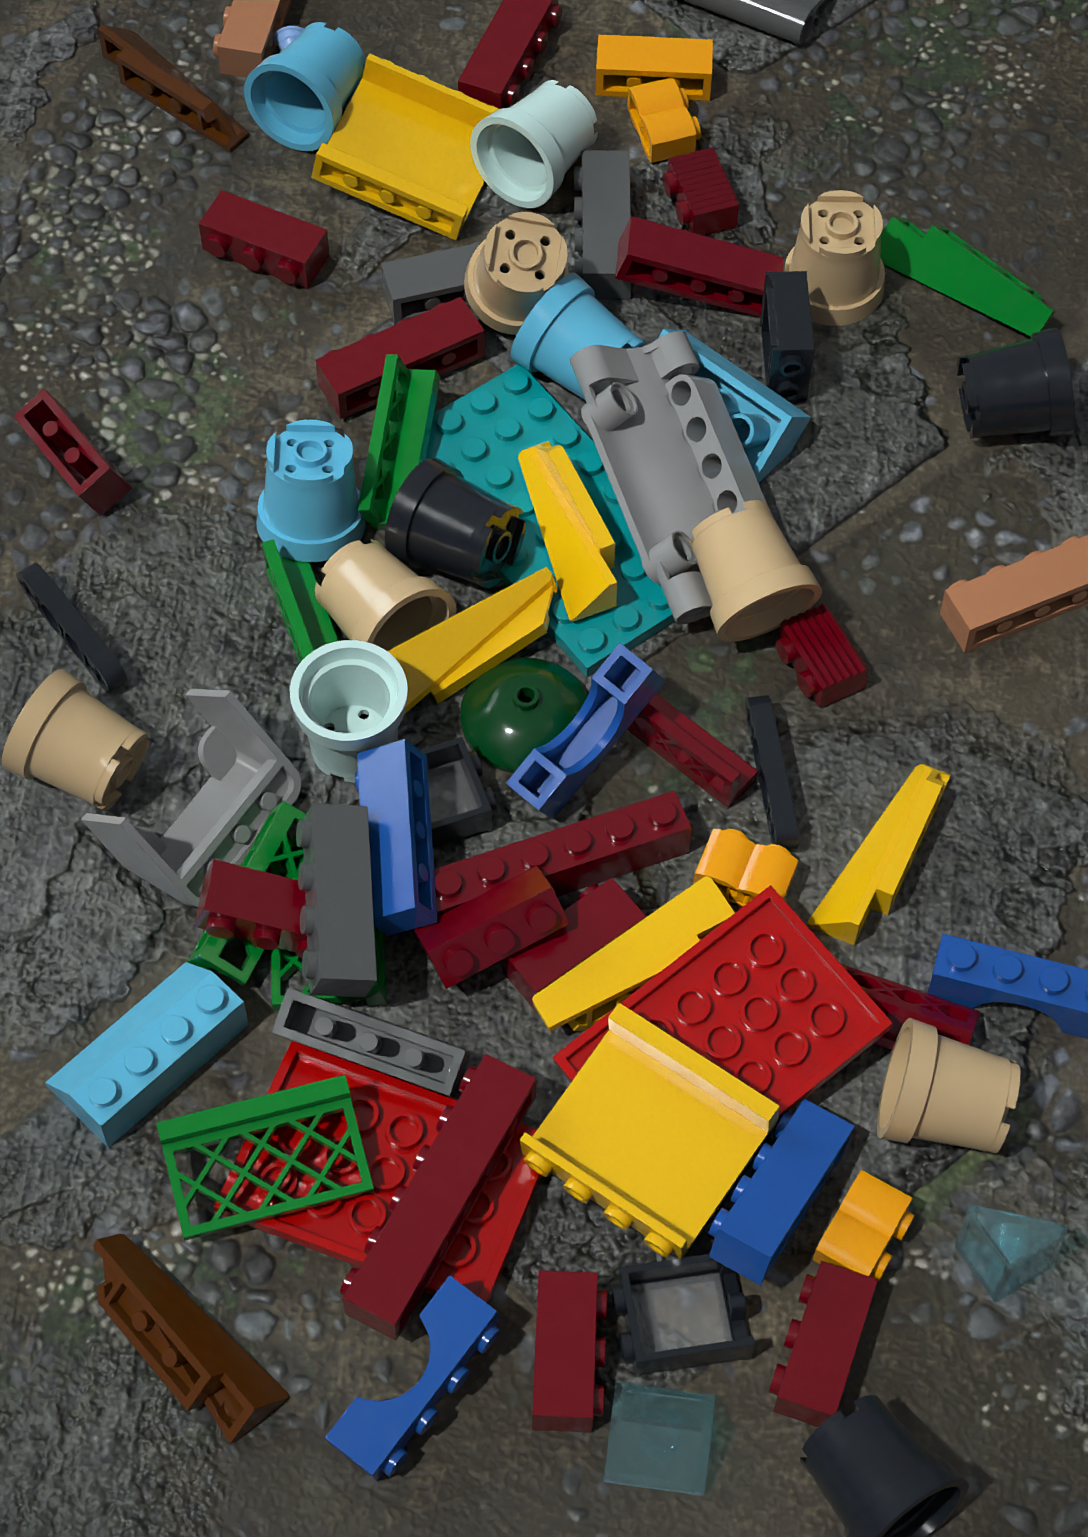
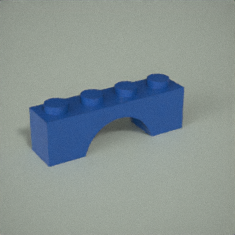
(614, 701)
(983, 973)
(376, 1431)

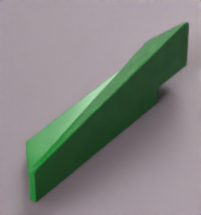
(962, 273)

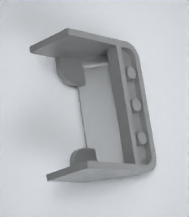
(225, 814)

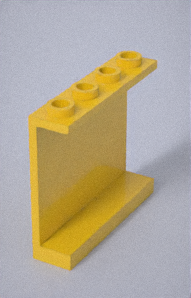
(406, 148)
(651, 1133)

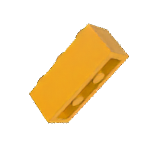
(641, 60)

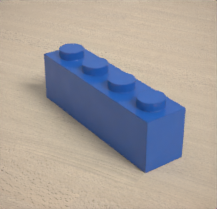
(396, 791)
(780, 1191)

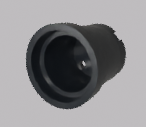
(1018, 388)
(452, 525)
(881, 1474)

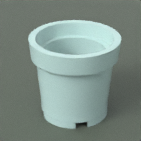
(533, 143)
(338, 687)

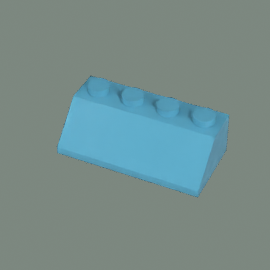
(761, 417)
(150, 1051)

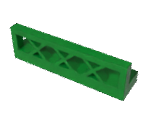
(397, 436)
(294, 592)
(258, 857)

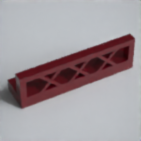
(693, 751)
(904, 1002)

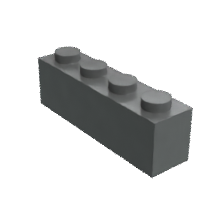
(604, 217)
(426, 280)
(337, 900)
(371, 1042)

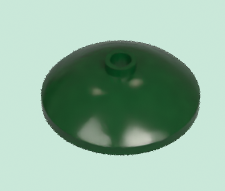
(504, 727)

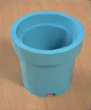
(305, 87)
(563, 324)
(309, 492)

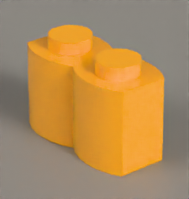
(663, 119)
(745, 868)
(865, 1226)

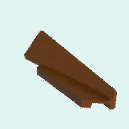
(166, 87)
(183, 1342)

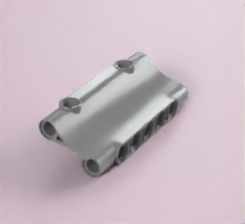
(665, 455)

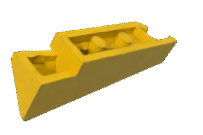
(572, 531)
(475, 639)
(882, 859)
(632, 958)

